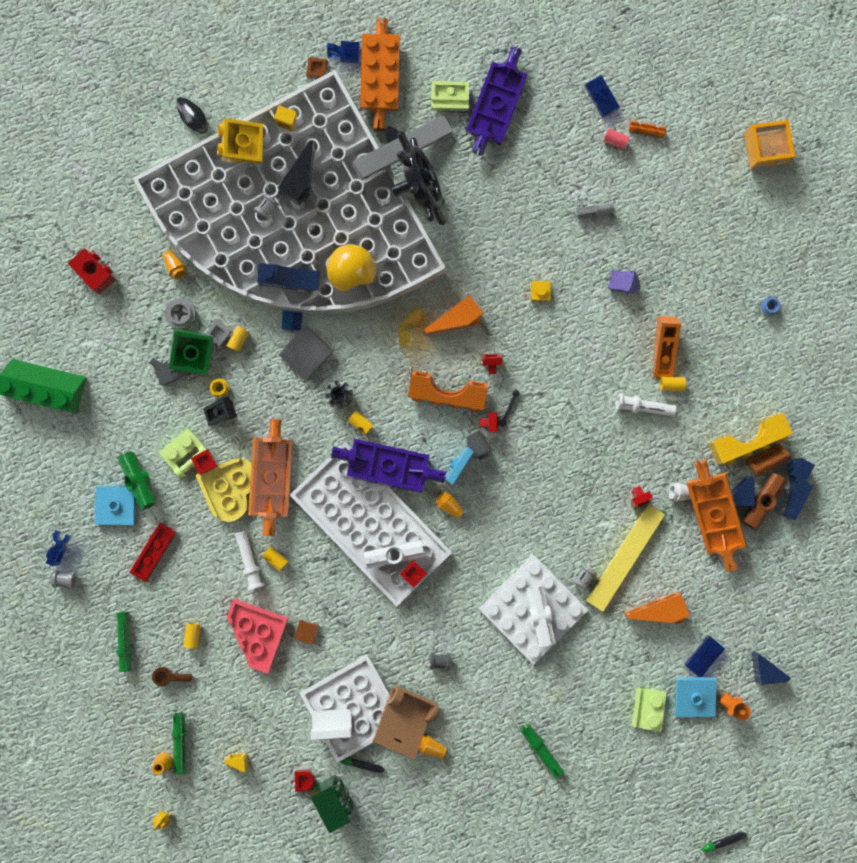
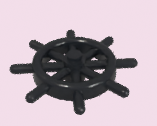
(420, 179)

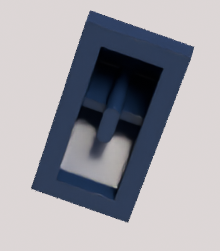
(744, 492)
(766, 672)

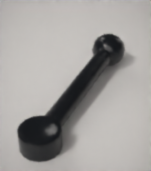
(503, 422)

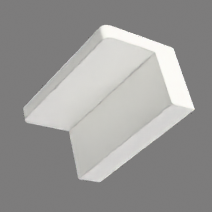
(331, 724)

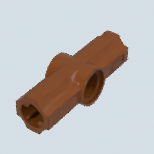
(771, 490)

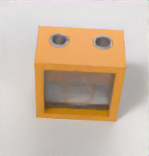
(769, 144)

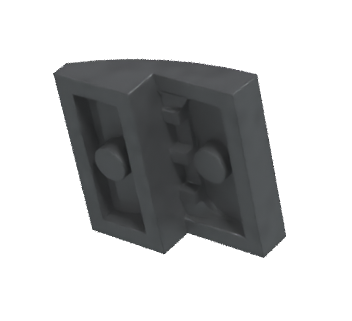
(306, 352)

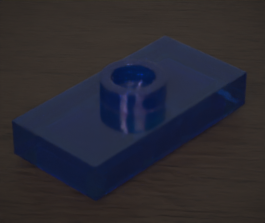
(602, 96)

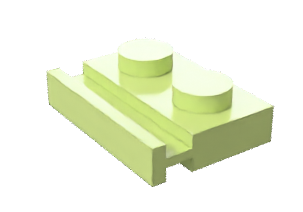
(450, 96)
(649, 709)

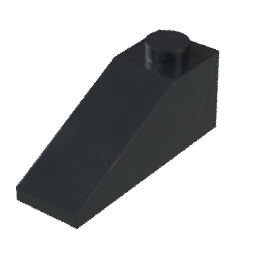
(298, 179)

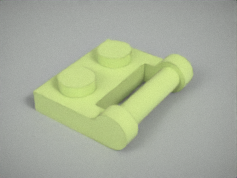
(179, 449)

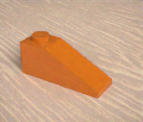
(459, 317)
(666, 345)
(666, 609)

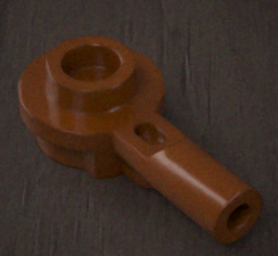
(163, 676)

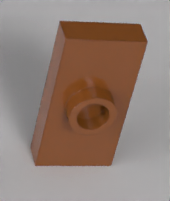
(768, 460)

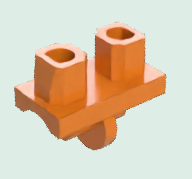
(736, 707)

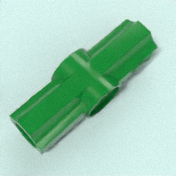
(137, 480)

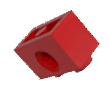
(82, 265)

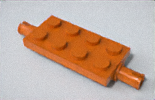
(380, 73)
(270, 477)
(716, 514)

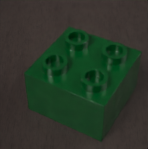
(332, 803)

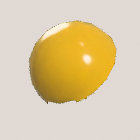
(350, 267)

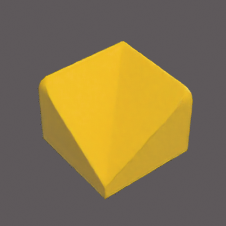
(285, 118)
(237, 761)

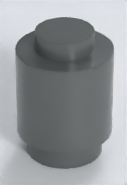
(479, 444)

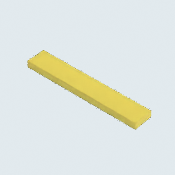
(625, 557)

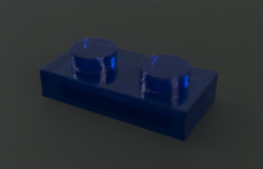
(704, 656)

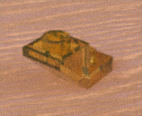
(412, 320)

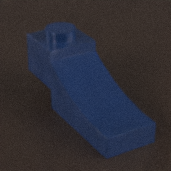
(288, 278)
(798, 472)

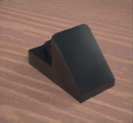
(219, 411)

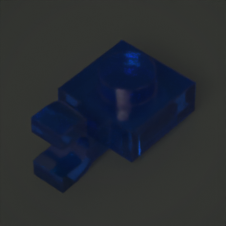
(347, 51)
(56, 552)

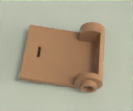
(405, 720)

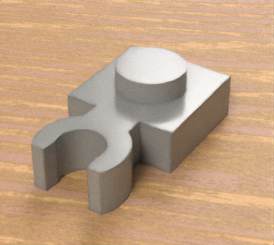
(220, 333)

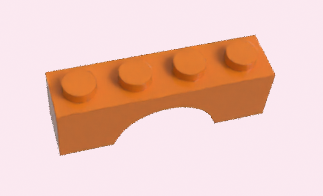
(424, 388)

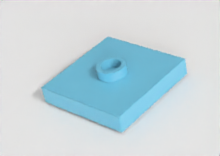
(458, 465)
(114, 506)
(695, 696)

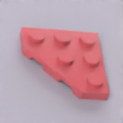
(257, 633)

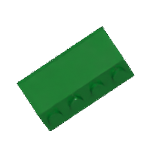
(42, 385)

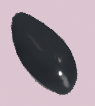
(192, 115)

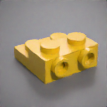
(240, 141)

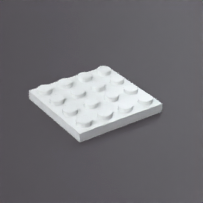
(510, 608)
(352, 688)

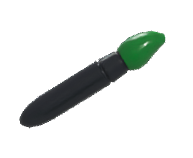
(362, 765)
(711, 846)

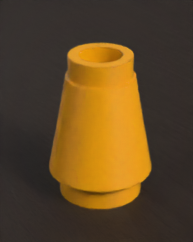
(174, 265)
(449, 505)
(431, 747)
(162, 763)

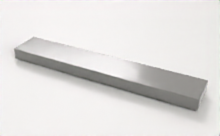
(387, 154)

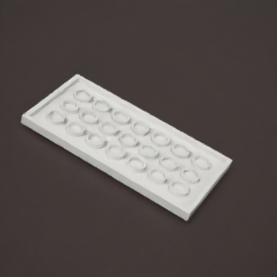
(368, 518)

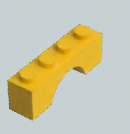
(771, 429)

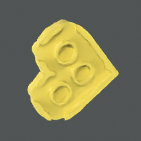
(227, 489)

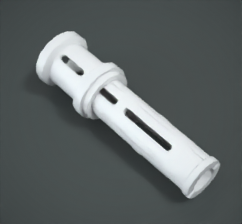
(636, 404)
(250, 570)

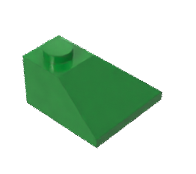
(190, 351)

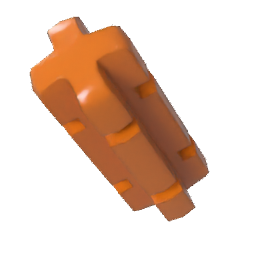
(647, 129)

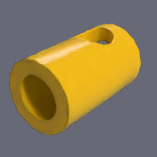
(237, 339)
(672, 384)
(360, 423)
(275, 559)
(192, 635)

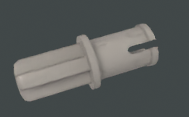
(595, 210)

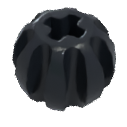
(335, 389)

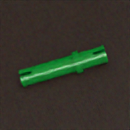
(123, 644)
(179, 736)
(536, 743)

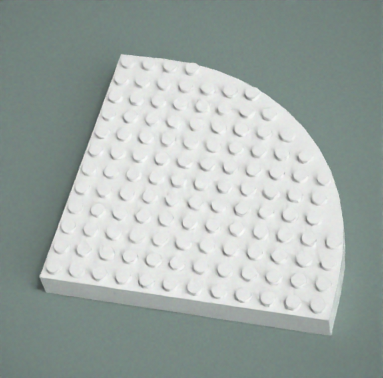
(212, 218)

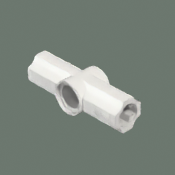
(381, 556)
(540, 615)

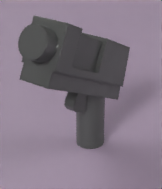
(165, 374)

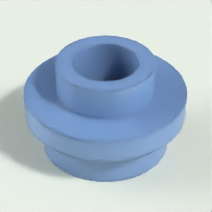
(775, 303)

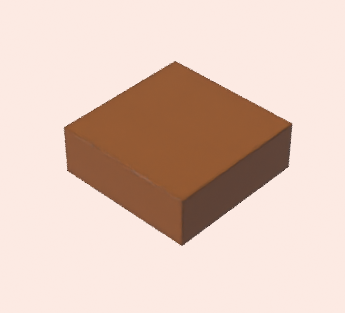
(316, 67)
(306, 631)

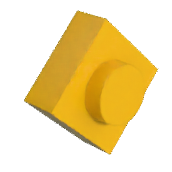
(540, 290)

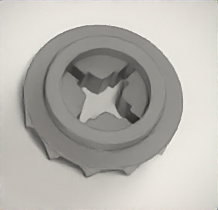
(175, 306)

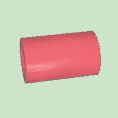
(616, 139)

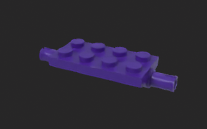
(496, 102)
(387, 465)

